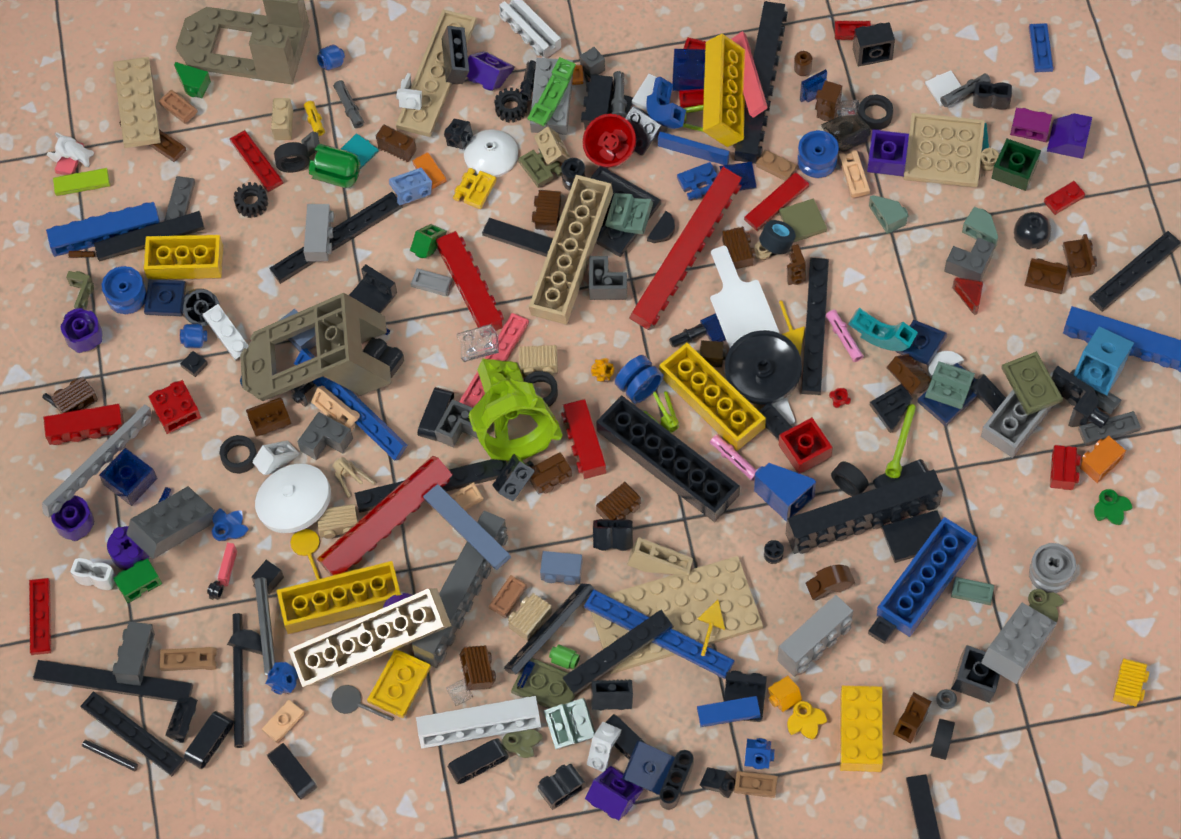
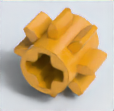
(602, 369)

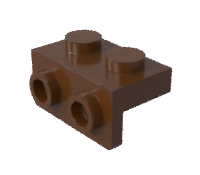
(268, 417)

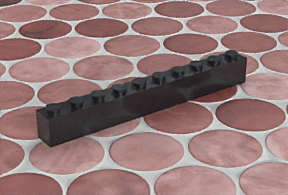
(765, 60)

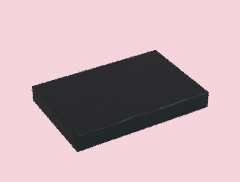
(909, 535)

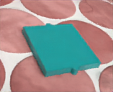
(361, 148)

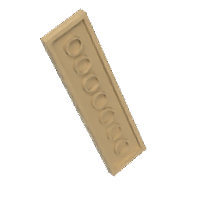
(431, 77)

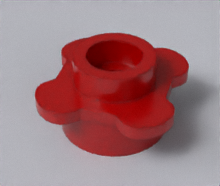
(840, 392)

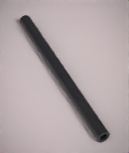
(238, 691)

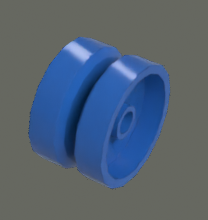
(817, 154)
(124, 290)
(639, 379)

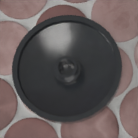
(763, 366)

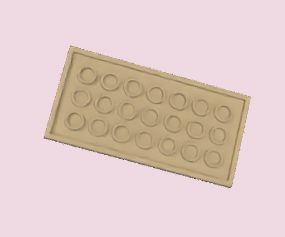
(683, 602)

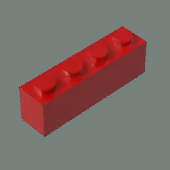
(83, 424)
(584, 439)

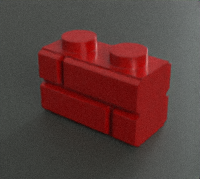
(1063, 467)

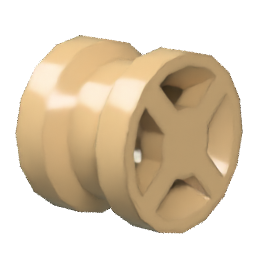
(988, 154)

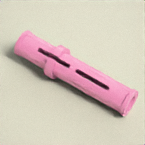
(834, 318)
(733, 456)

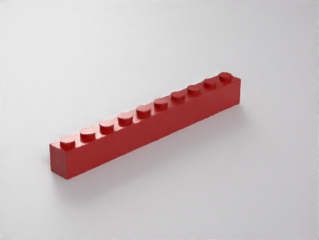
(685, 248)

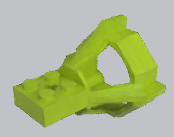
(504, 400)

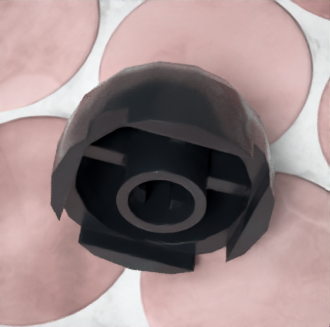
(1032, 230)
(196, 303)

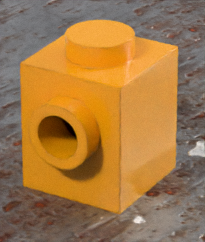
(784, 694)

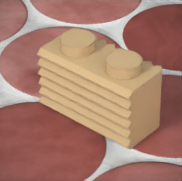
(282, 119)
(538, 359)
(337, 521)
(530, 616)

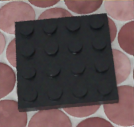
(613, 239)

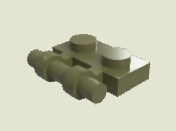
(537, 170)

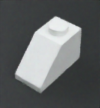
(274, 457)

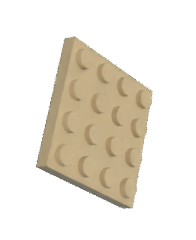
(944, 150)

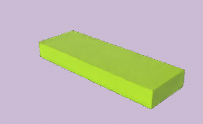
(81, 182)

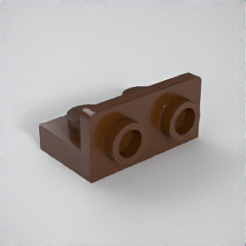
(1080, 257)
(797, 268)
(1046, 275)

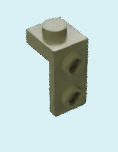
(83, 281)

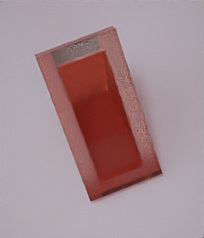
(969, 292)

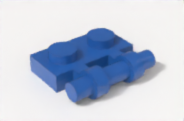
(695, 178)

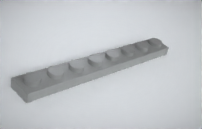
(93, 464)

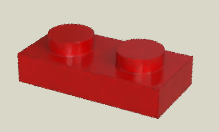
(845, 29)
(1064, 197)

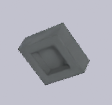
(311, 142)

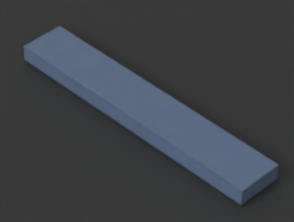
(467, 527)

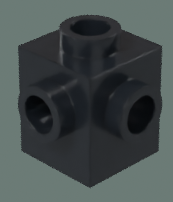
(458, 133)

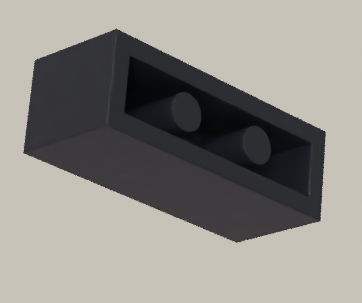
(455, 54)
(598, 98)

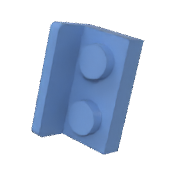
(411, 186)

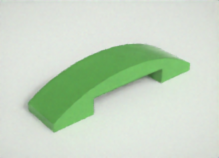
(553, 92)

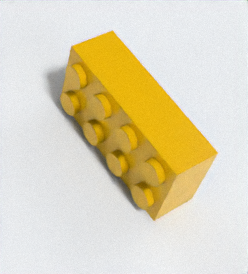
(183, 257)
(861, 729)

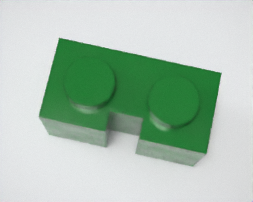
(137, 580)

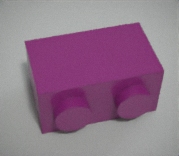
(1031, 124)

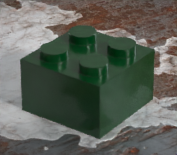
(1016, 164)

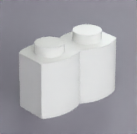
(95, 574)

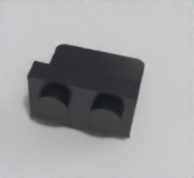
(744, 686)

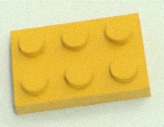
(399, 683)

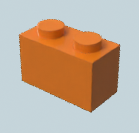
(1102, 458)

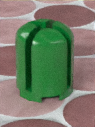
(335, 166)

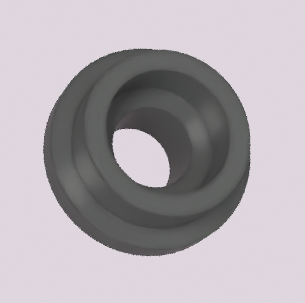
(949, 694)

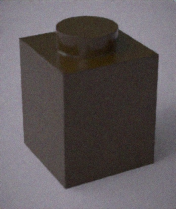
(713, 352)

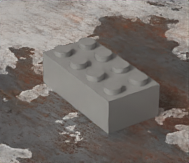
(560, 117)
(1011, 425)
(815, 636)
(1018, 643)

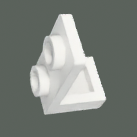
(409, 98)
(601, 746)

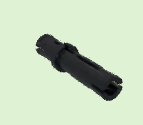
(528, 83)

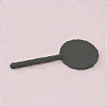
(347, 700)

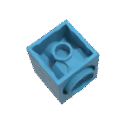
(1103, 360)

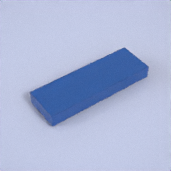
(1040, 47)
(728, 711)

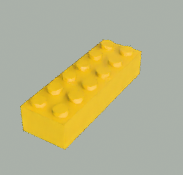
(724, 90)
(712, 396)
(337, 597)

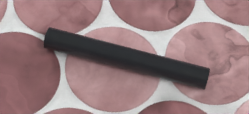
(109, 755)

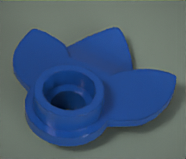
(230, 524)

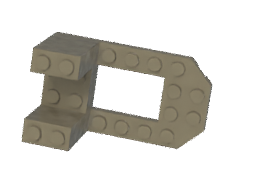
(274, 41)
(339, 329)

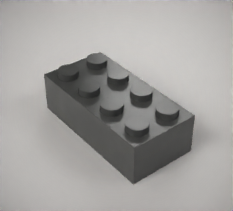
(170, 522)

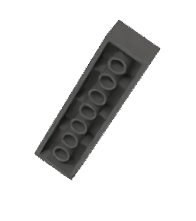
(459, 591)

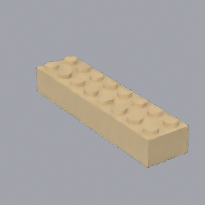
(571, 249)
(369, 637)

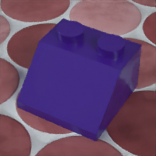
(488, 70)
(1070, 135)
(613, 793)

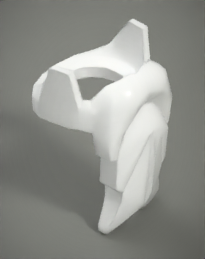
(67, 148)

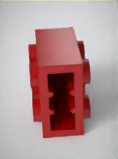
(174, 406)

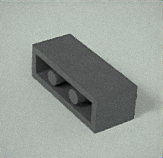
(134, 653)

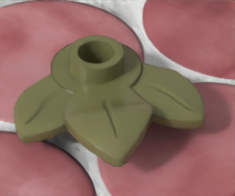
(1047, 605)
(524, 742)

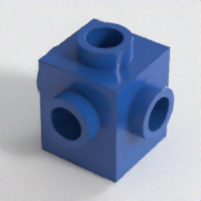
(282, 678)
(758, 753)

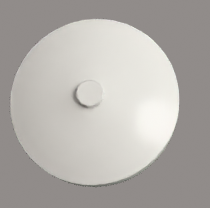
(293, 498)

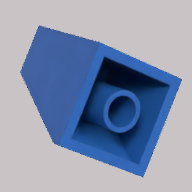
(784, 489)

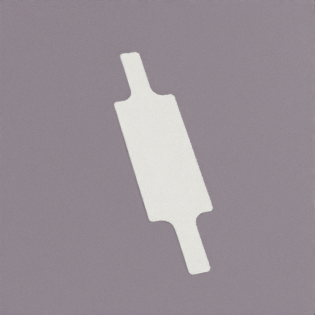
(742, 310)

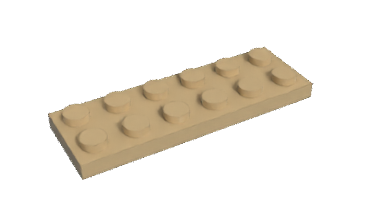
(136, 102)

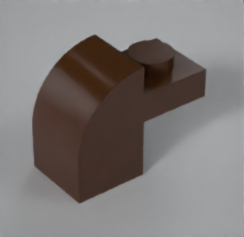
(831, 578)
(912, 718)

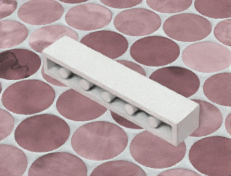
(478, 722)

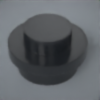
(215, 590)

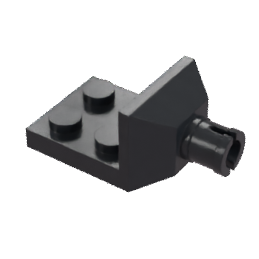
(1081, 396)

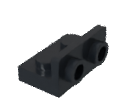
(513, 478)
(181, 719)

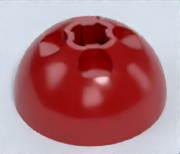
(605, 133)

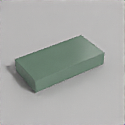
(972, 591)

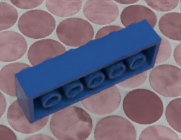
(927, 576)

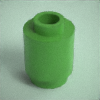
(564, 657)

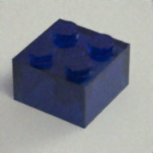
(688, 69)
(128, 476)

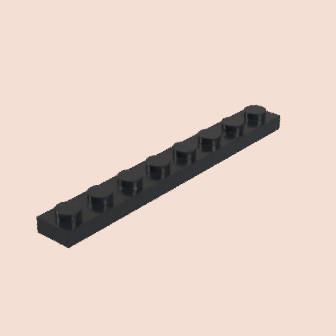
(815, 326)
(460, 478)

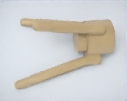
(345, 469)

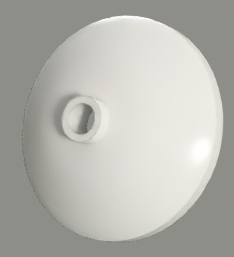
(493, 160)

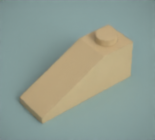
(658, 559)

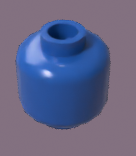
(330, 57)
(193, 336)

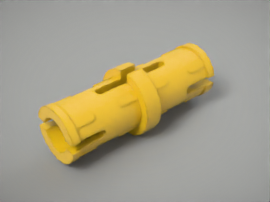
(311, 110)

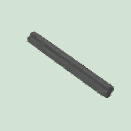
(265, 624)

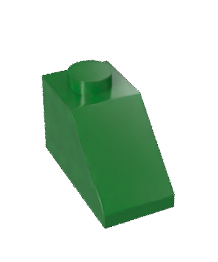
(192, 79)
(425, 240)

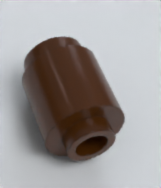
(803, 63)

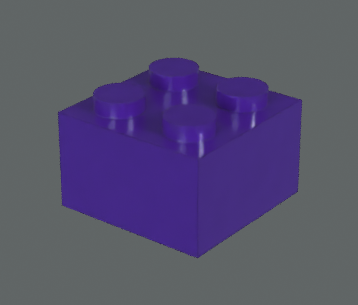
(888, 153)

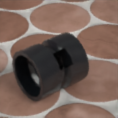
(571, 168)

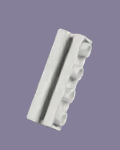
(530, 27)

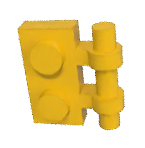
(479, 190)

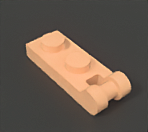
(854, 174)
(334, 407)

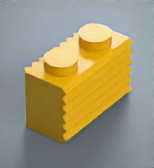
(1130, 682)

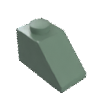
(888, 213)
(980, 225)

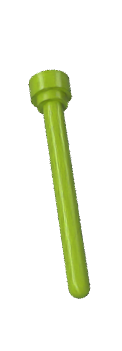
(894, 467)

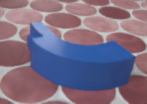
(661, 109)

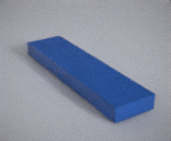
(693, 148)

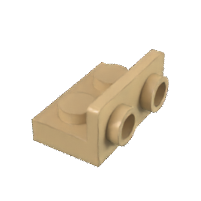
(551, 146)

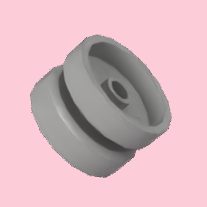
(1052, 568)

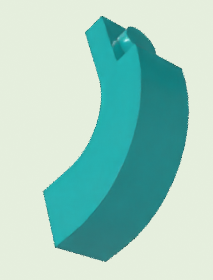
(884, 336)

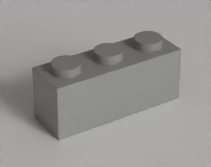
(318, 232)

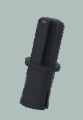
(687, 335)

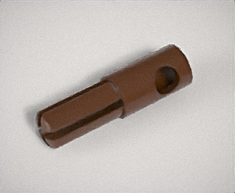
(79, 254)

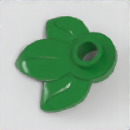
(1111, 510)

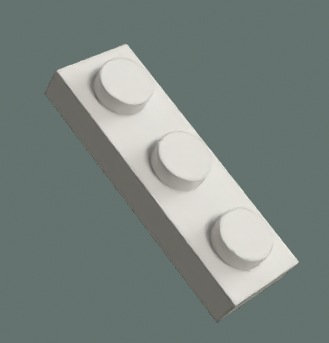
(225, 331)

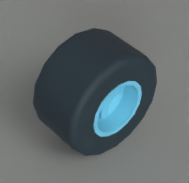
(777, 237)

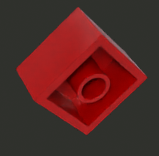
(805, 445)

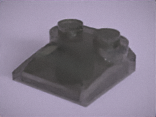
(848, 131)

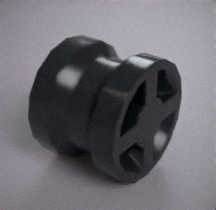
(773, 547)

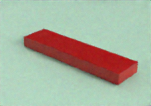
(256, 161)
(776, 200)
(40, 616)

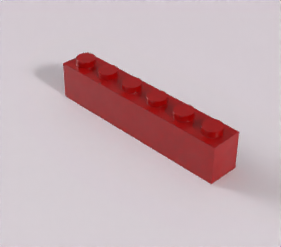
(468, 281)

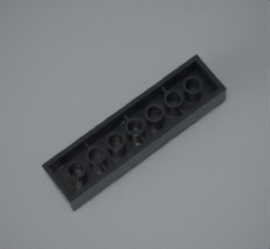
(668, 458)
(863, 512)

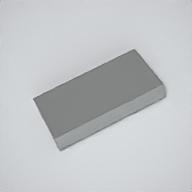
(431, 282)

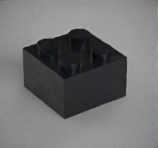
(873, 44)
(973, 677)

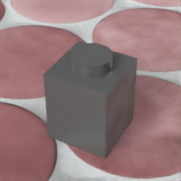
(592, 62)

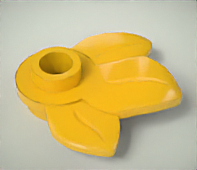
(805, 723)

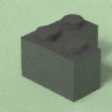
(970, 264)
(605, 284)
(454, 423)
(324, 432)

